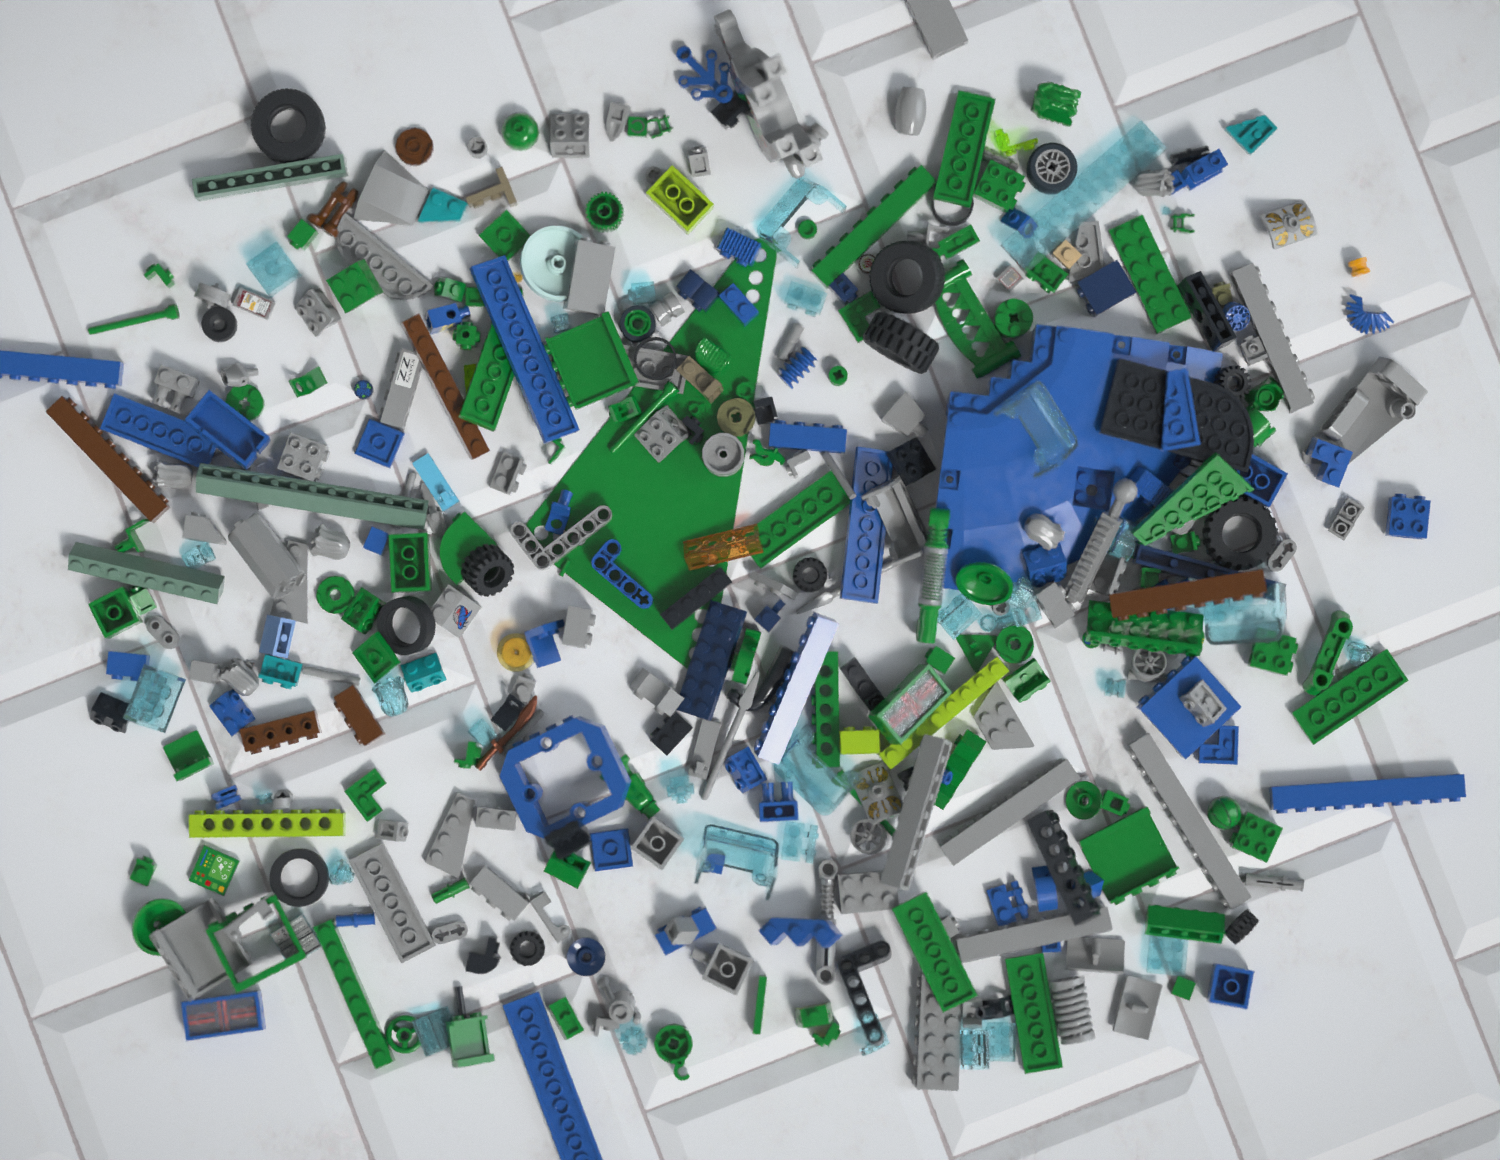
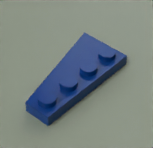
(1179, 414)

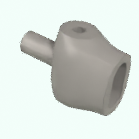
(236, 375)

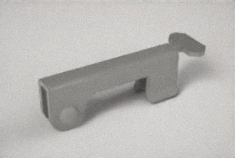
(538, 904)
(264, 910)

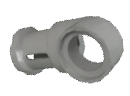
(282, 802)

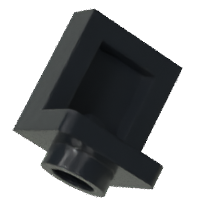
(693, 424)

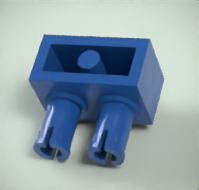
(783, 810)

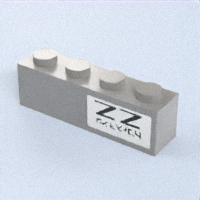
(402, 390)

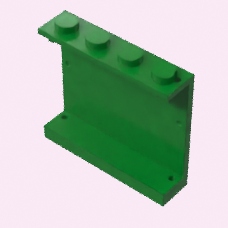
(1128, 855)

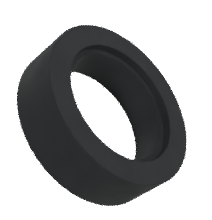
(425, 619)
(282, 894)

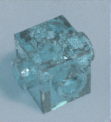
(682, 781)
(633, 1032)

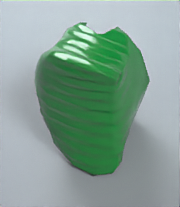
(711, 356)
(1265, 395)

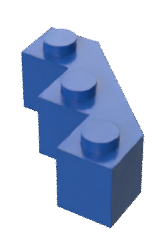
(800, 931)

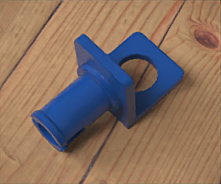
(560, 512)

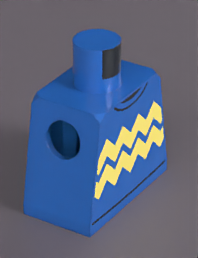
(438, 320)

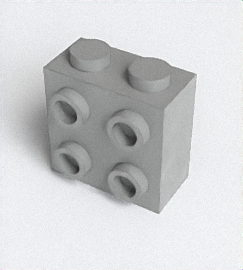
(303, 457)

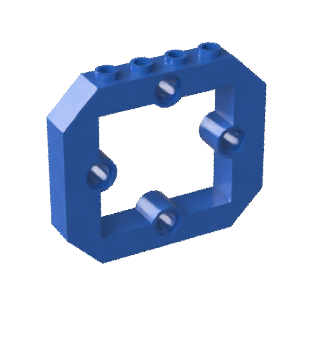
(599, 745)

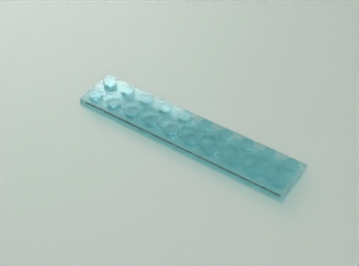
(1083, 197)

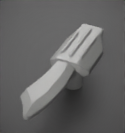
(435, 518)

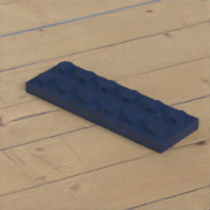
(711, 660)

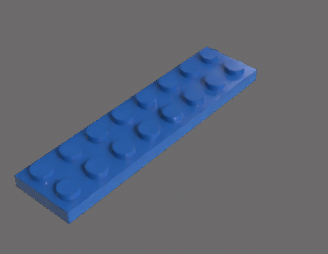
(865, 529)

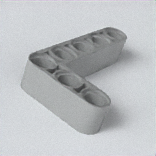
(561, 540)

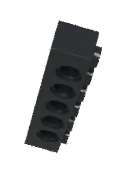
(1062, 878)

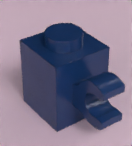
(844, 289)
(769, 617)

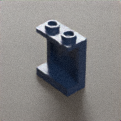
(1105, 288)

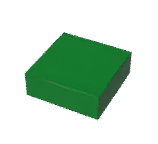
(1183, 988)

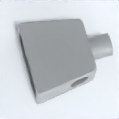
(906, 417)

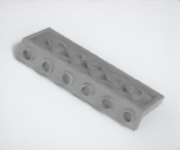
(936, 1042)

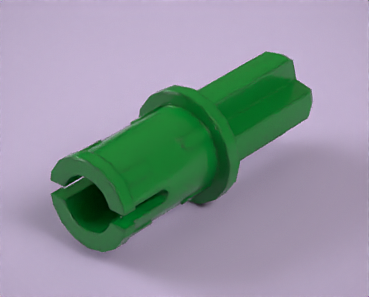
(450, 890)

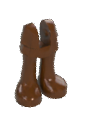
(336, 197)

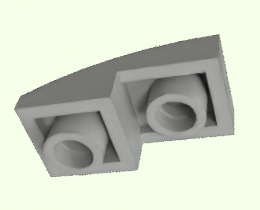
(1346, 518)

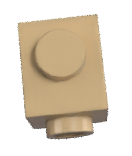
(1066, 254)

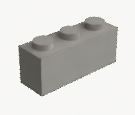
(499, 893)

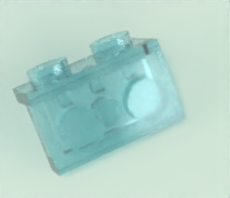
(805, 298)
(1002, 1041)

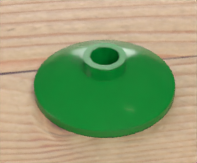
(1076, 800)

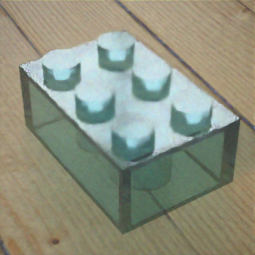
(154, 698)

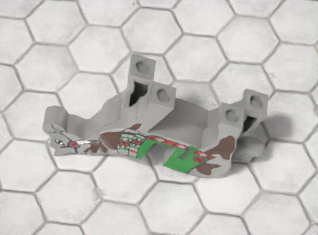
(772, 113)

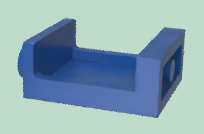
(1204, 169)

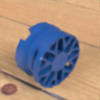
(1236, 315)
(227, 799)

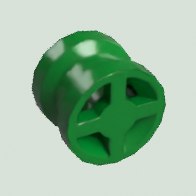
(837, 379)

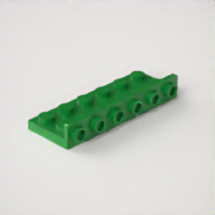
(1165, 632)

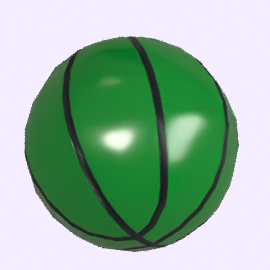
(1224, 812)

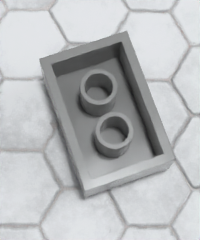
(865, 893)

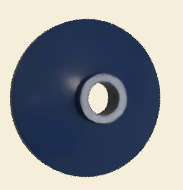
(586, 967)

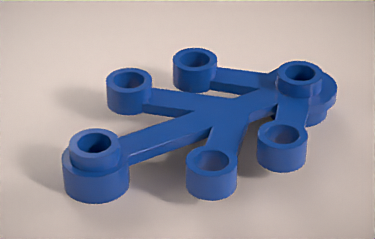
(706, 77)

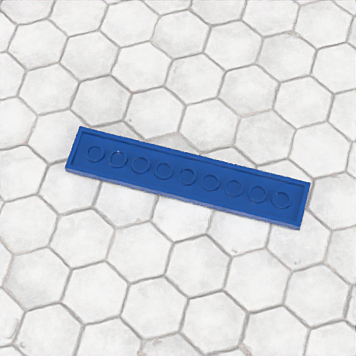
(524, 349)
(551, 1079)

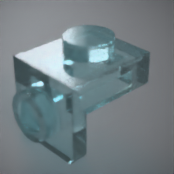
(198, 556)

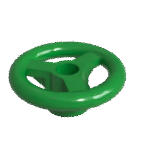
(392, 1026)

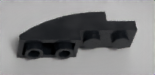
(862, 684)

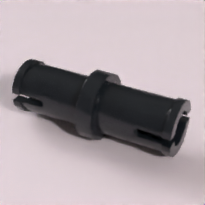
(1189, 155)

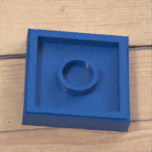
(379, 443)
(611, 849)

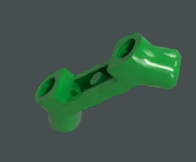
(1329, 652)

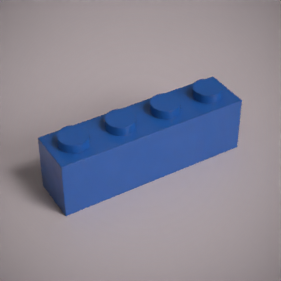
(807, 437)

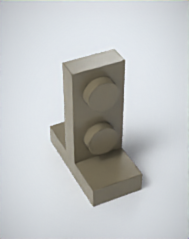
(494, 193)
(700, 379)

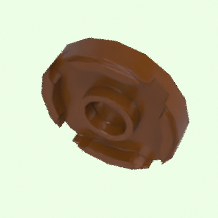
(414, 147)

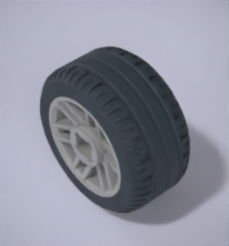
(1045, 179)

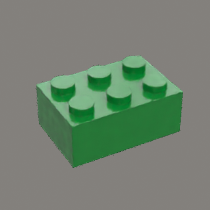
(410, 563)

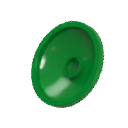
(984, 583)
(143, 923)

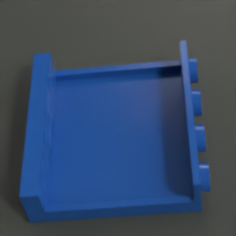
(1171, 717)

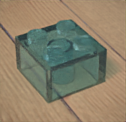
(273, 269)

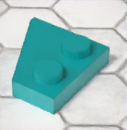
(1252, 133)
(442, 208)

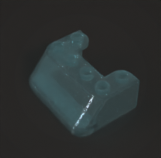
(1247, 623)

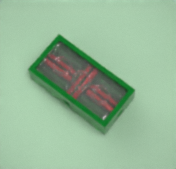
(910, 704)

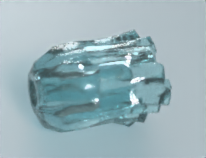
(391, 696)

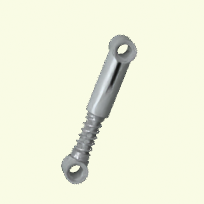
(827, 902)

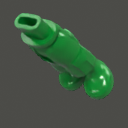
(638, 793)

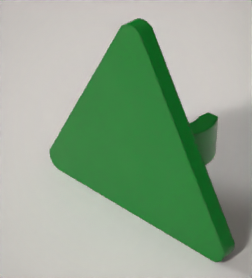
(976, 648)

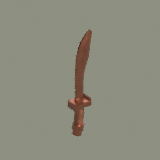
(497, 746)

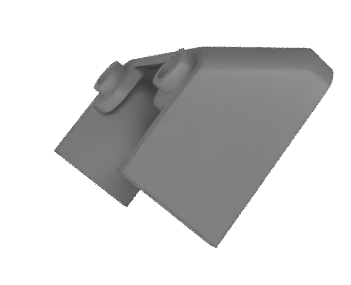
(899, 518)

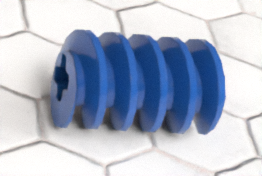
(797, 367)

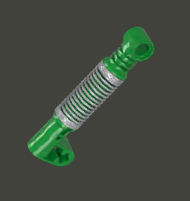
(932, 575)

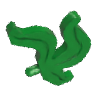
(769, 455)

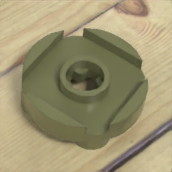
(731, 407)

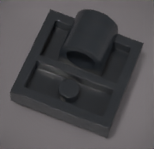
(911, 461)

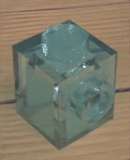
(642, 293)

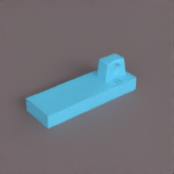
(435, 482)

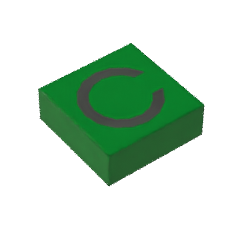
(637, 127)

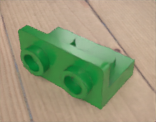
(363, 611)

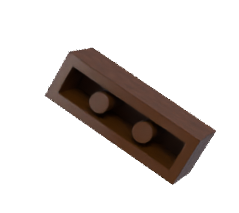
(358, 716)

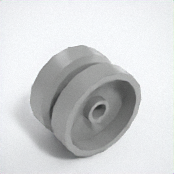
(723, 466)

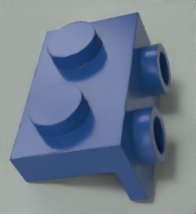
(232, 712)

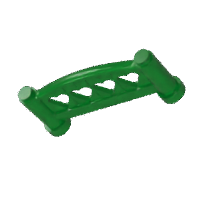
(997, 352)

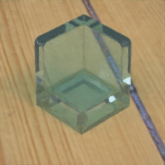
(483, 732)

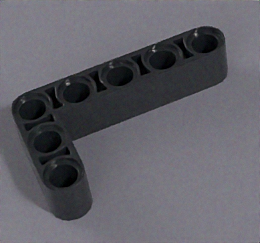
(860, 991)

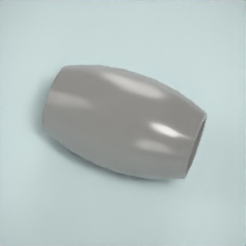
(910, 111)

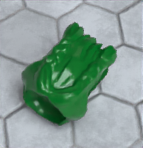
(1055, 103)

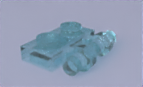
(793, 840)

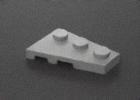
(1090, 246)

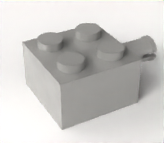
(724, 967)

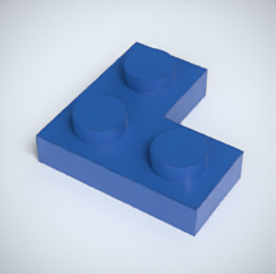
(1225, 752)

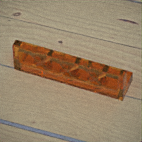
(722, 550)

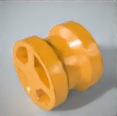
(1359, 267)

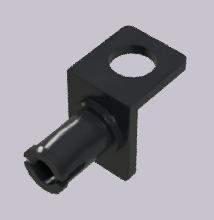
(994, 1008)

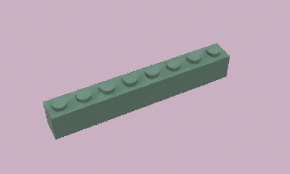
(270, 177)
(146, 573)

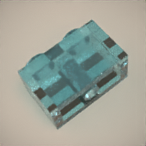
(974, 1049)

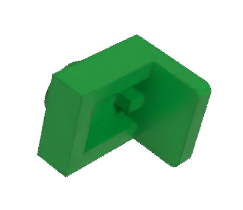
(165, 275)
(449, 289)
(624, 410)
(832, 1034)

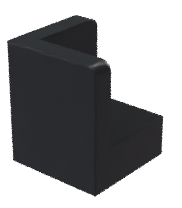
(765, 410)

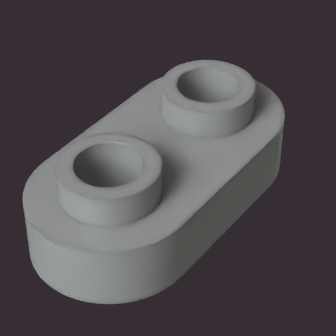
(162, 632)

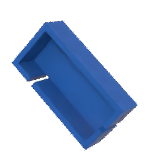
(227, 430)

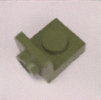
(1222, 293)

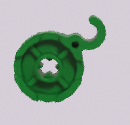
(743, 660)
(678, 1055)

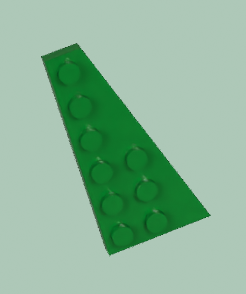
(1198, 495)

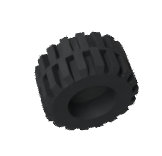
(487, 570)

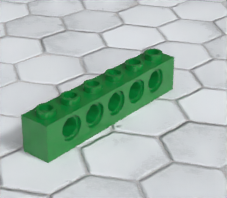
(833, 738)

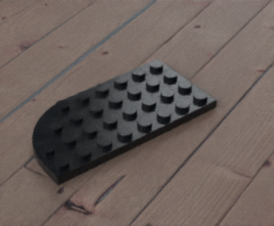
(1137, 413)

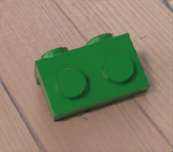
(1048, 274)
(1026, 680)
(473, 753)

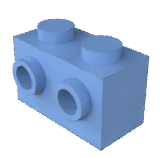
(277, 636)

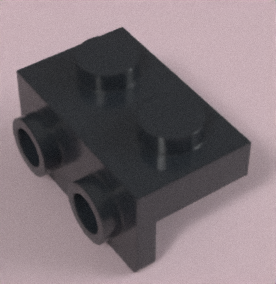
(728, 113)
(110, 712)
(568, 839)

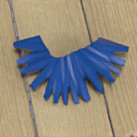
(1365, 318)

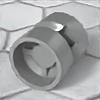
(667, 308)

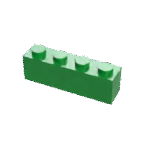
(1185, 924)

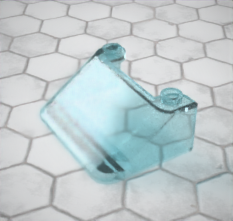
(813, 777)

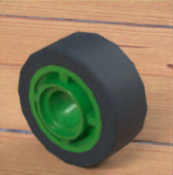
(630, 315)

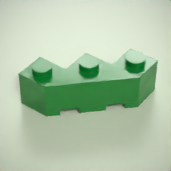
(959, 762)

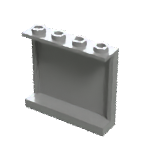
(191, 954)

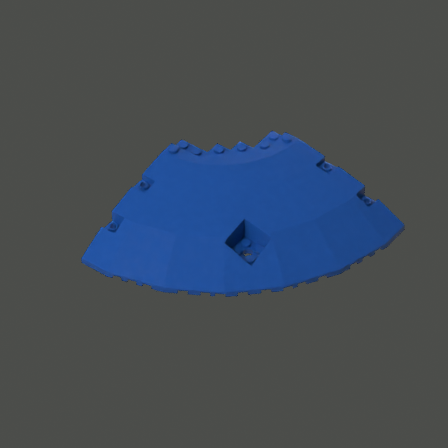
(995, 455)

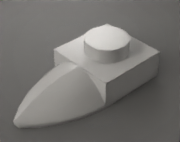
(616, 119)

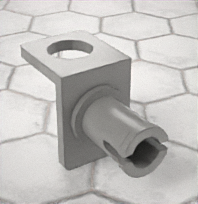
(924, 237)

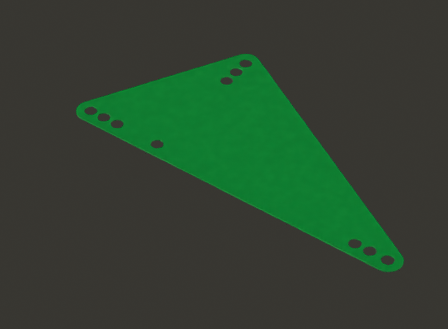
(670, 500)

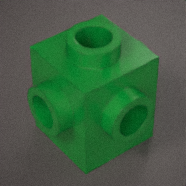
(471, 341)

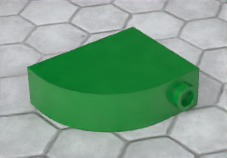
(458, 541)

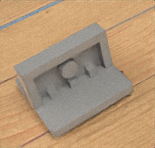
(317, 311)

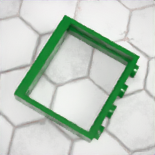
(216, 926)

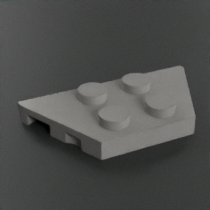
(1000, 722)

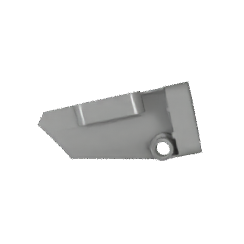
(1371, 409)

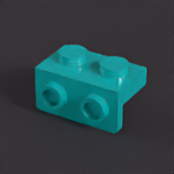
(280, 671)
(423, 673)

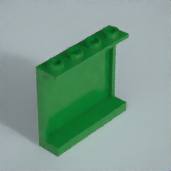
(591, 362)

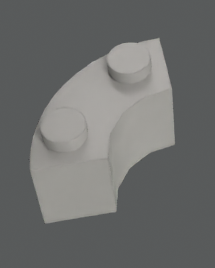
(656, 692)

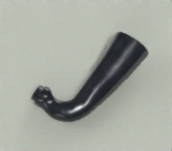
(771, 682)

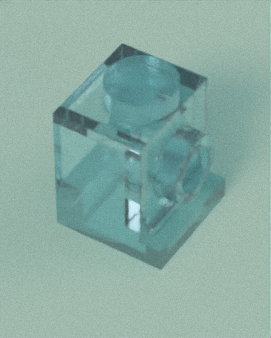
(1021, 592)

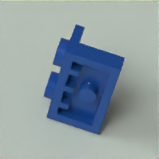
(744, 770)

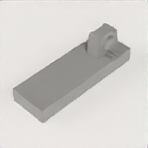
(704, 749)

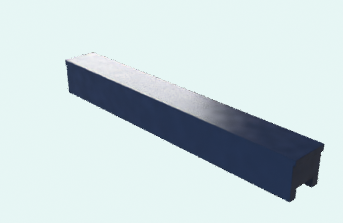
(1182, 565)

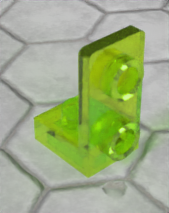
(1003, 140)

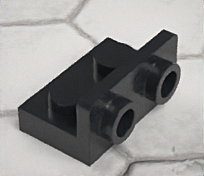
(671, 733)

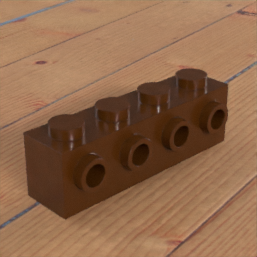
(281, 731)

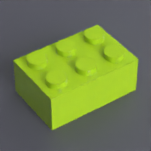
(680, 200)

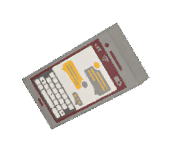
(254, 303)

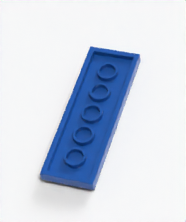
(156, 431)

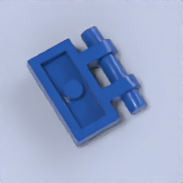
(1002, 906)

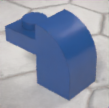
(1044, 889)

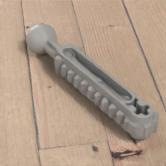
(1099, 542)

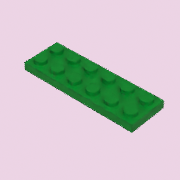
(964, 149)
(1149, 274)
(488, 385)
(799, 517)
(1349, 696)
(934, 951)
(1033, 1013)

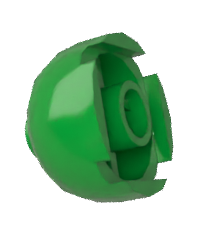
(520, 131)

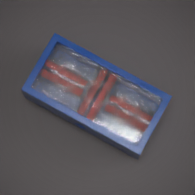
(223, 1015)

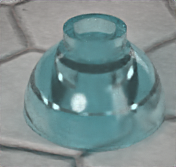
(1358, 653)
(341, 873)

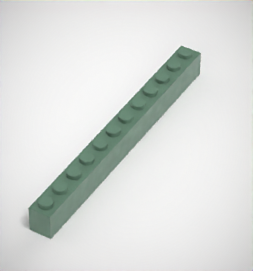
(311, 496)

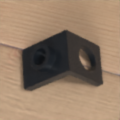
(508, 712)

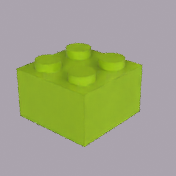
(859, 742)

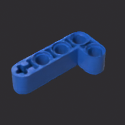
(624, 578)

